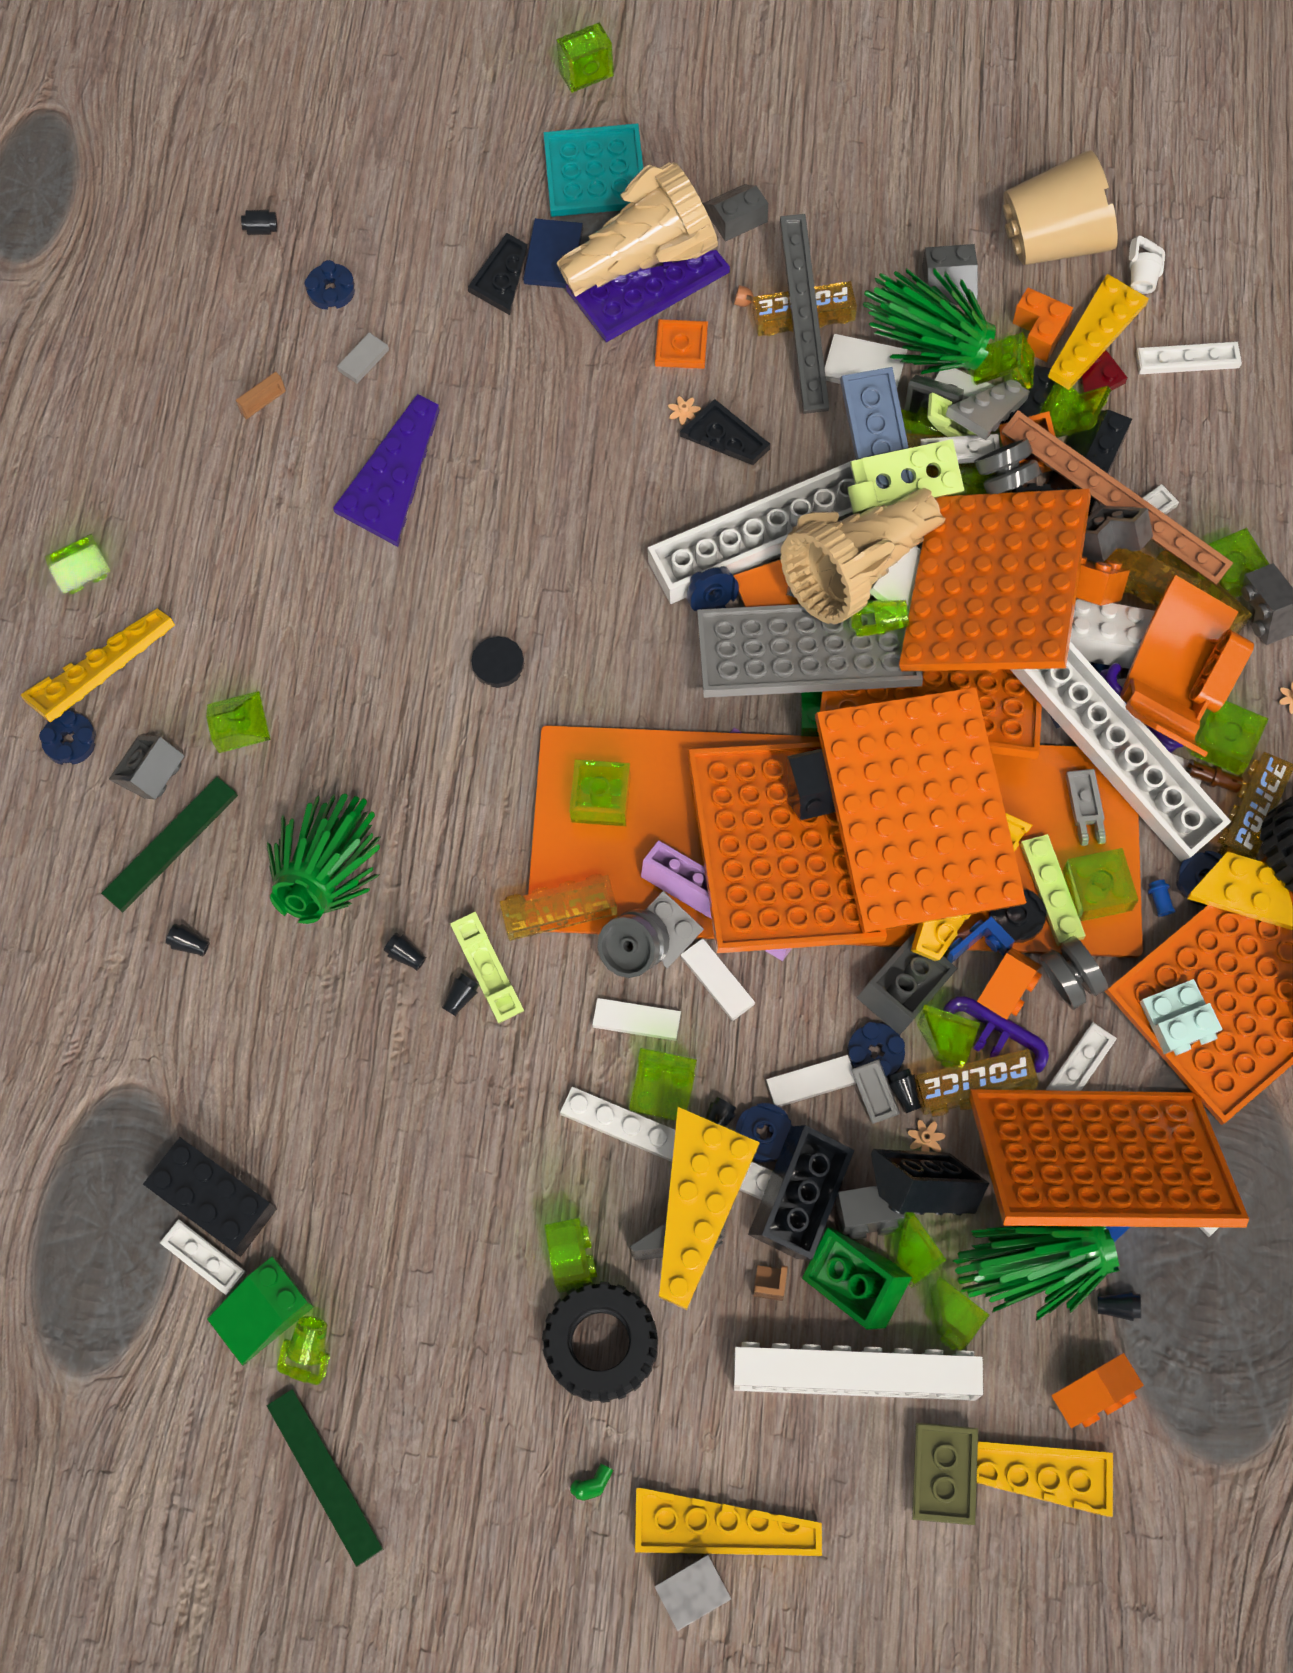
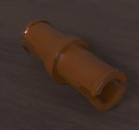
(1214, 776)

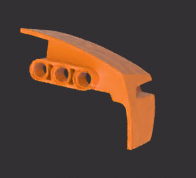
(1185, 663)

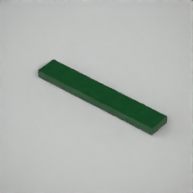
(169, 844)
(325, 1478)

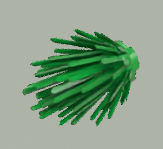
(931, 322)
(310, 880)
(1038, 1261)

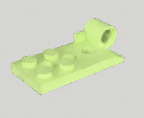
(867, 494)

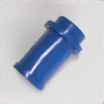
(1161, 897)

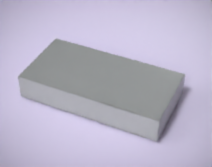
(363, 358)
(875, 1091)

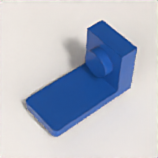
(995, 937)

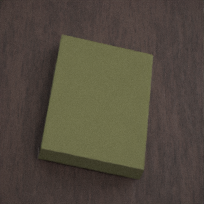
(945, 1474)

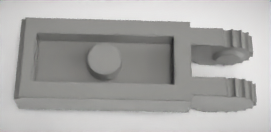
(1086, 804)

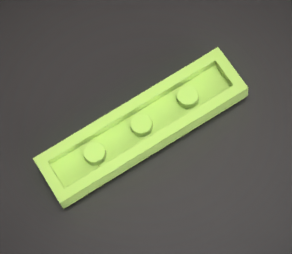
(1052, 889)

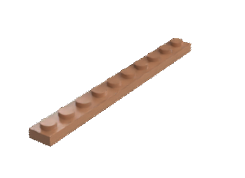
(1111, 492)

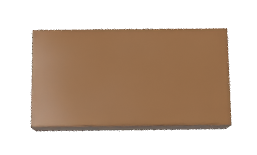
(260, 395)

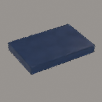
(547, 246)

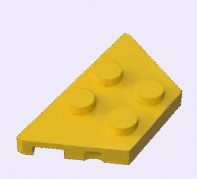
(1246, 889)

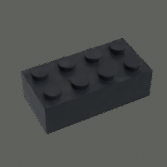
(801, 1192)
(210, 1196)

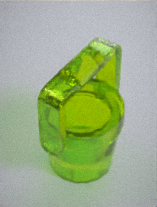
(919, 422)
(888, 617)
(305, 1348)

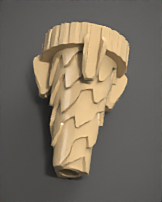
(657, 226)
(837, 562)

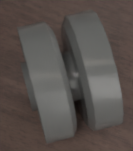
(1008, 470)
(633, 943)
(1073, 972)

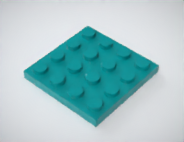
(591, 168)

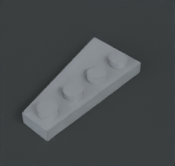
(988, 408)

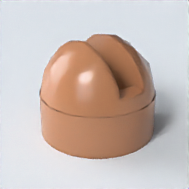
(742, 293)

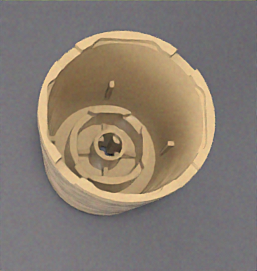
(1061, 212)

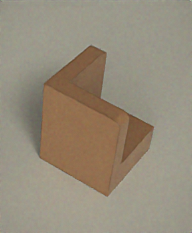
(770, 1282)

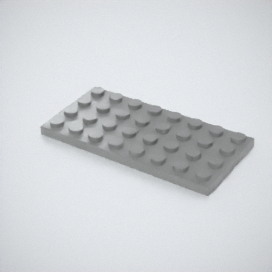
(794, 652)

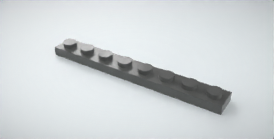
(804, 313)

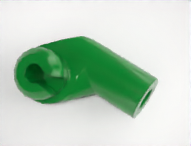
(592, 1487)

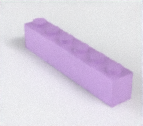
(683, 880)

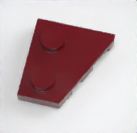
(1103, 373)

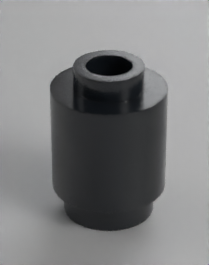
(259, 222)

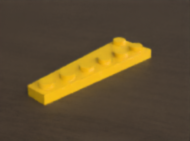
(1099, 326)
(55, 696)
(1050, 1474)
(703, 1527)

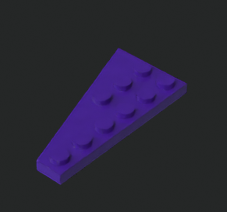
(646, 292)
(387, 482)

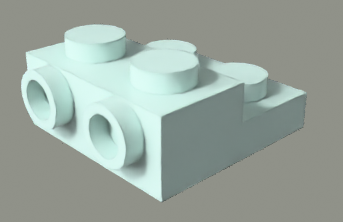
(1181, 1018)

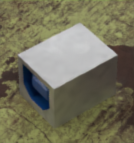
(692, 1592)

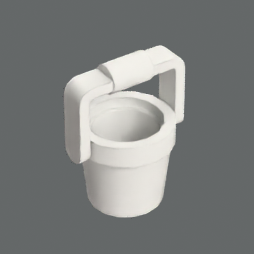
(1145, 266)

